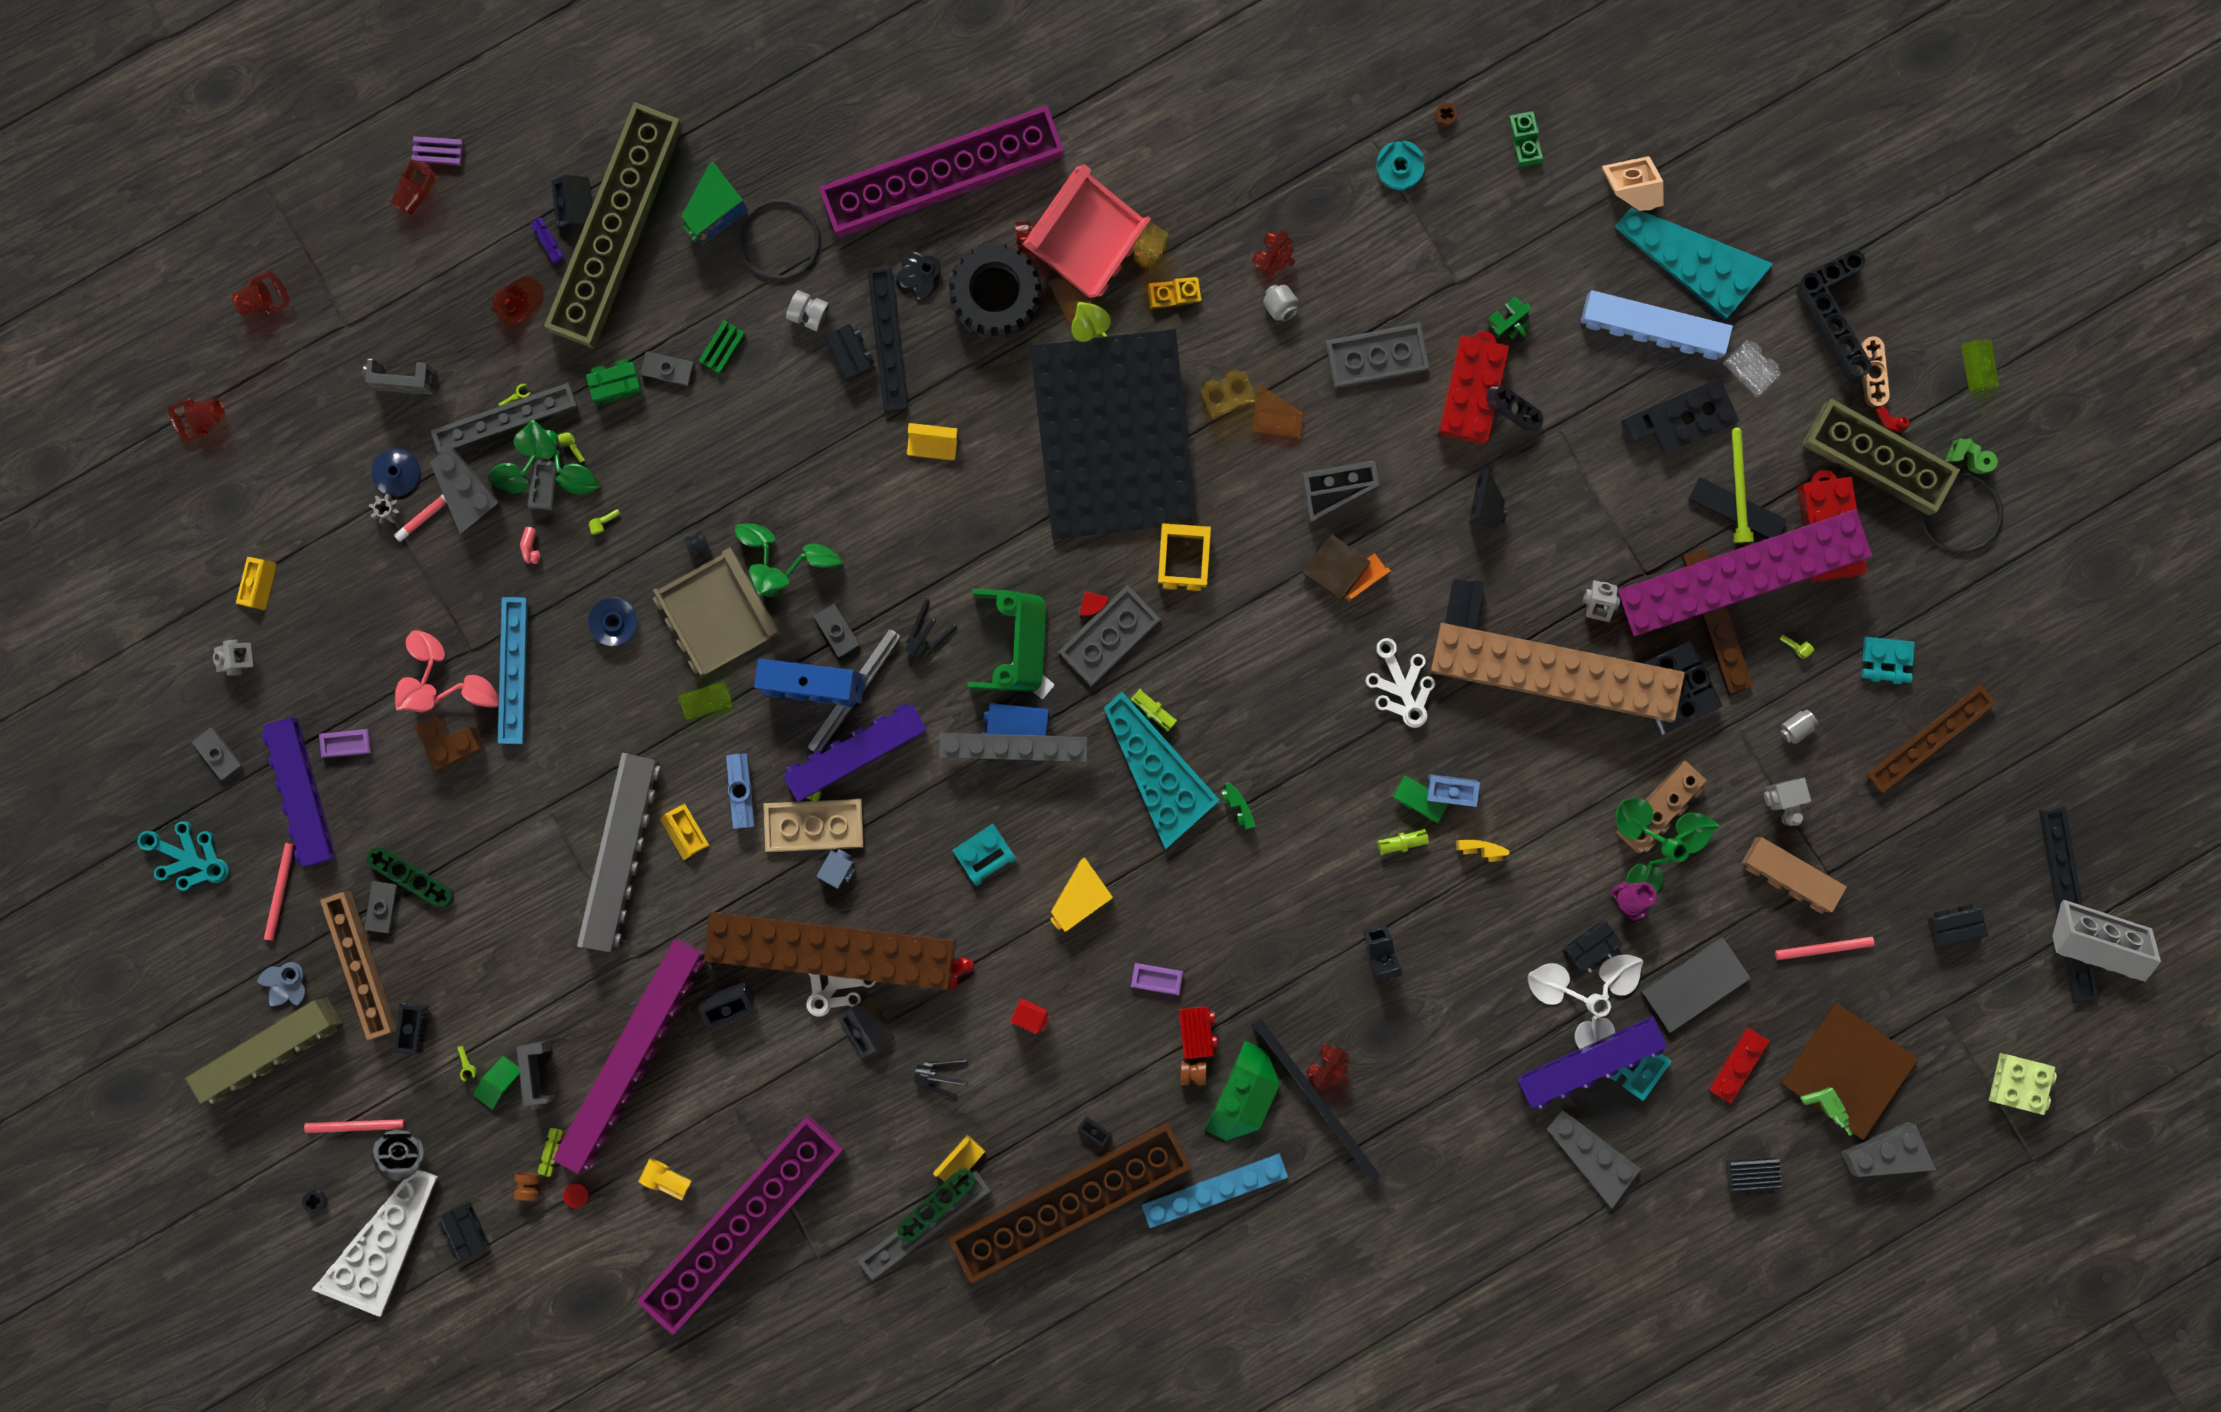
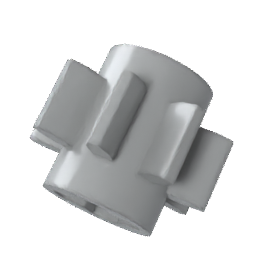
(386, 515)

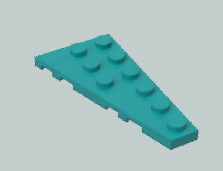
(1706, 267)
(1165, 780)

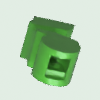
(1977, 461)

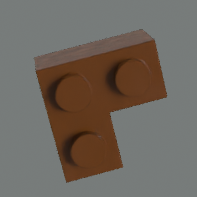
(447, 749)

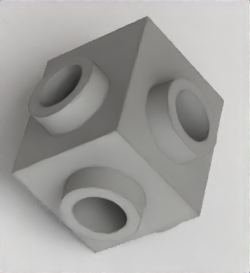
(1601, 600)
(233, 657)

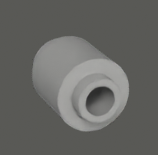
(1798, 726)

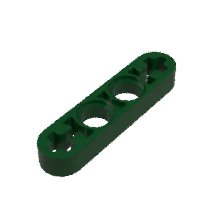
(408, 879)
(934, 1202)

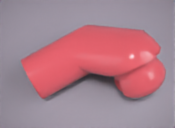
(527, 548)

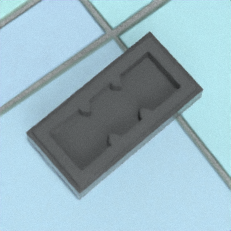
(667, 368)
(542, 485)
(836, 630)
(217, 754)
(381, 907)

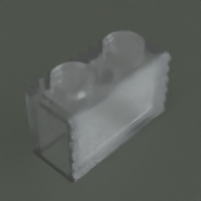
(1752, 367)

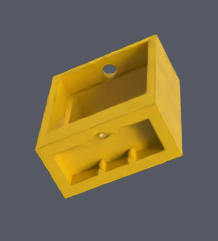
(1184, 531)

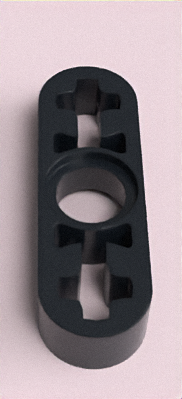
(1505, 408)

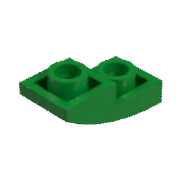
(1525, 139)
(1415, 797)
(1234, 798)

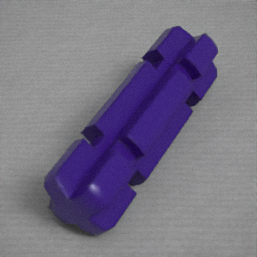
(547, 240)

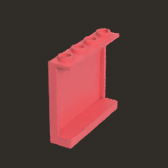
(1086, 233)

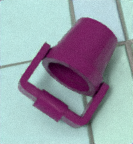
(1634, 898)

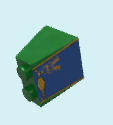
(712, 207)

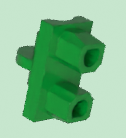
(1517, 311)

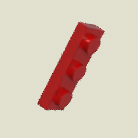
(1738, 1065)

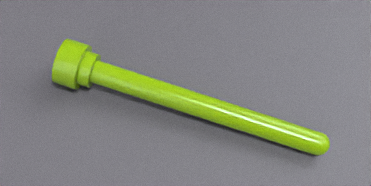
(1743, 533)

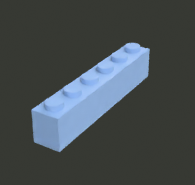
(1656, 324)

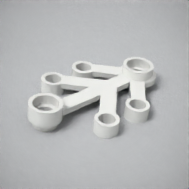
(1402, 687)
(834, 984)

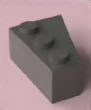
(1334, 486)
(462, 489)
(1889, 1153)

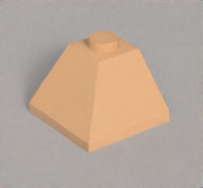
(1636, 183)

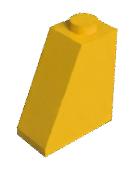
(1080, 897)

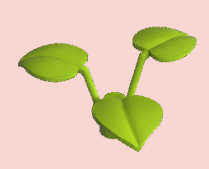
(1090, 322)

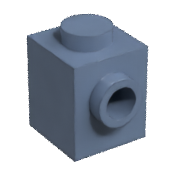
(836, 868)

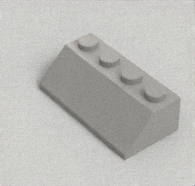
(2105, 941)

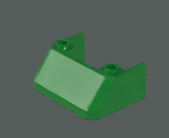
(1029, 642)

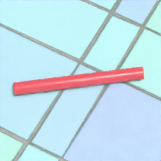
(279, 891)
(1824, 948)
(354, 1126)

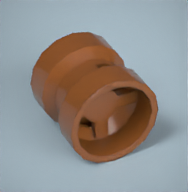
(1193, 1073)
(523, 1191)

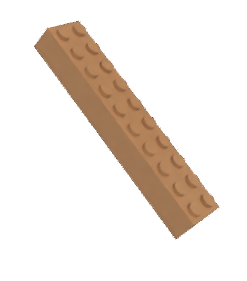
(1557, 672)

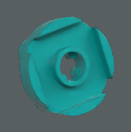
(1400, 179)

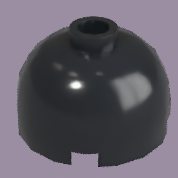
(397, 1155)

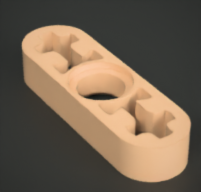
(1881, 364)

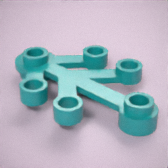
(189, 857)

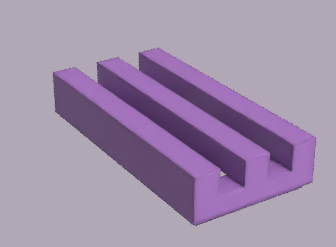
(437, 141)

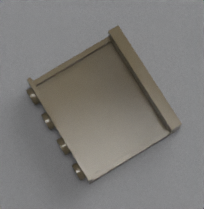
(715, 613)

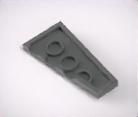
(1598, 1161)

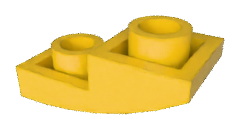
(1174, 293)
(1490, 850)

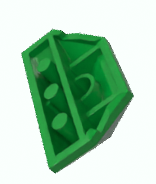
(1245, 1095)

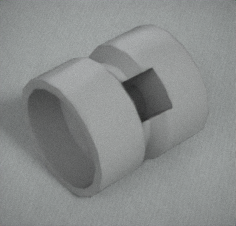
(806, 310)

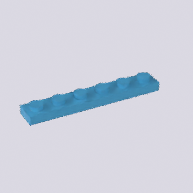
(512, 670)
(1214, 1190)

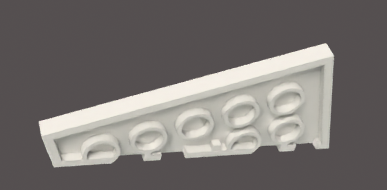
(374, 1259)

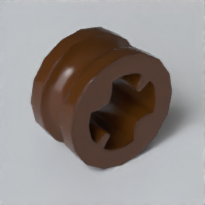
(1444, 107)

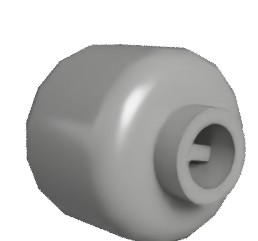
(1281, 302)

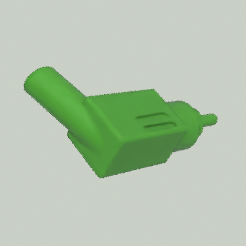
(1831, 1105)

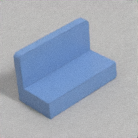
(1453, 790)

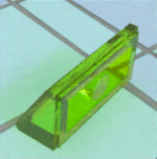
(1980, 364)
(705, 700)

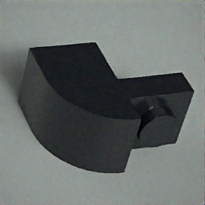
(1382, 953)

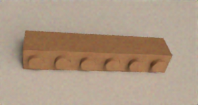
(358, 965)

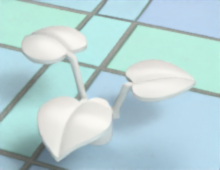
(1618, 972)

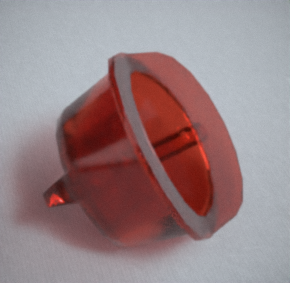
(517, 300)

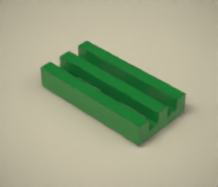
(732, 329)

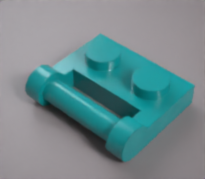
(979, 848)

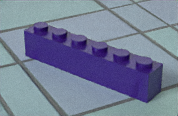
(855, 752)
(299, 792)
(1592, 1062)

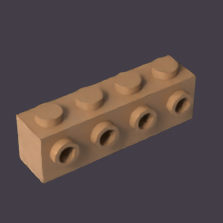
(1667, 801)
(1793, 874)

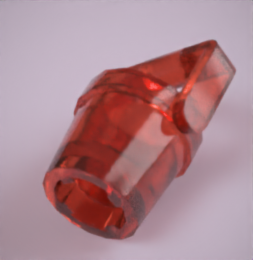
(408, 192)
(257, 296)
(199, 417)

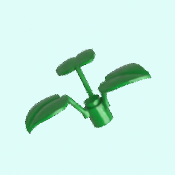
(541, 443)
(770, 580)
(1693, 832)

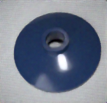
(406, 477)
(603, 613)

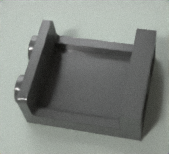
(422, 383)
(530, 1074)

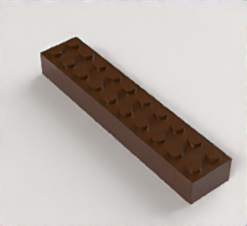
(830, 950)
(1069, 1202)

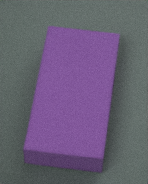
(345, 743)
(1156, 979)

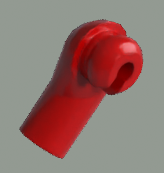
(1891, 423)
(961, 966)

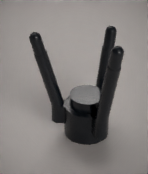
(918, 645)
(927, 1076)

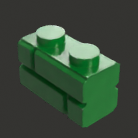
(614, 382)

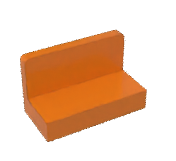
(1371, 575)

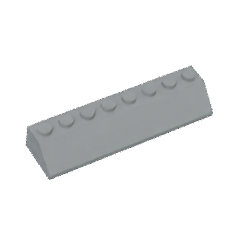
(618, 853)

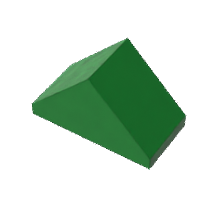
(497, 1082)

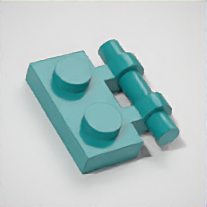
(1891, 652)
(1644, 1075)

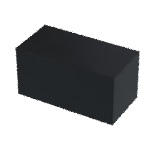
(1094, 1131)

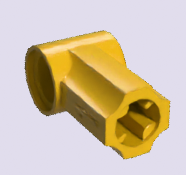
(659, 1177)

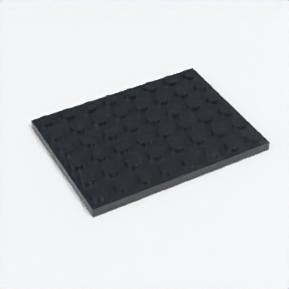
(1113, 433)

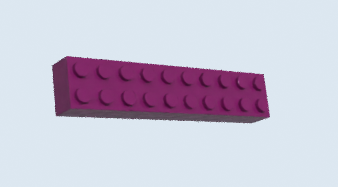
(942, 172)
(1744, 573)
(629, 1056)
(740, 1224)

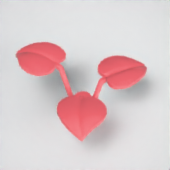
(421, 696)

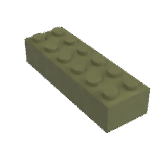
(1880, 457)
(262, 1051)

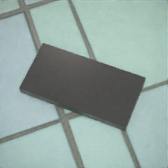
(1377, 355)
(1109, 635)
(1695, 985)

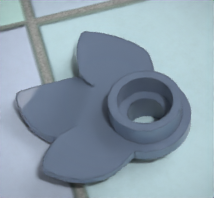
(281, 985)

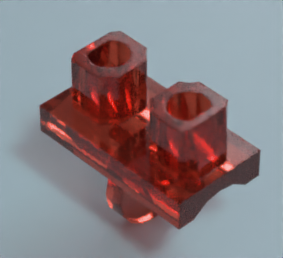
(1278, 254)
(1335, 1059)

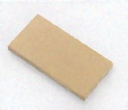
(813, 825)

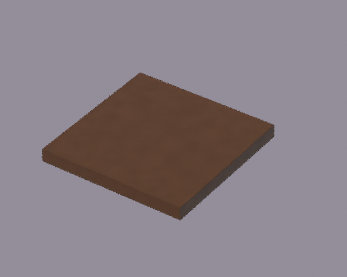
(1854, 1062)

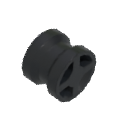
(697, 545)

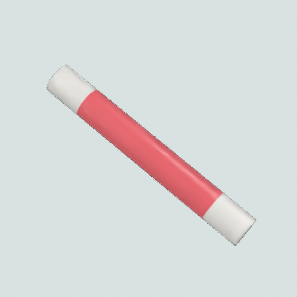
(420, 518)

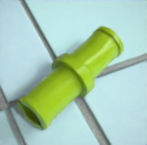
(1153, 710)
(1403, 842)

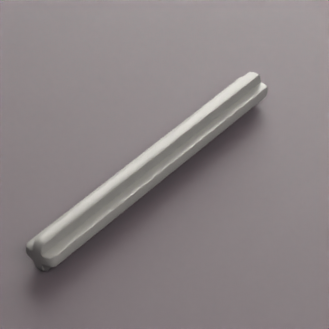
(840, 712)

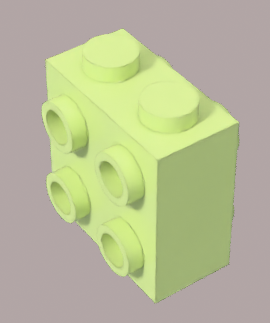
(2022, 1084)

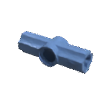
(740, 807)

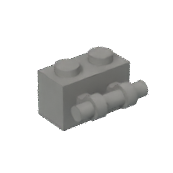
(1788, 796)

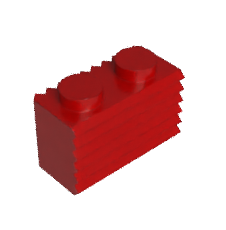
(1030, 1016)
(1196, 1032)

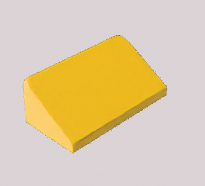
(256, 583)
(684, 832)

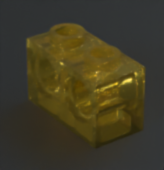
(1150, 246)
(1229, 399)

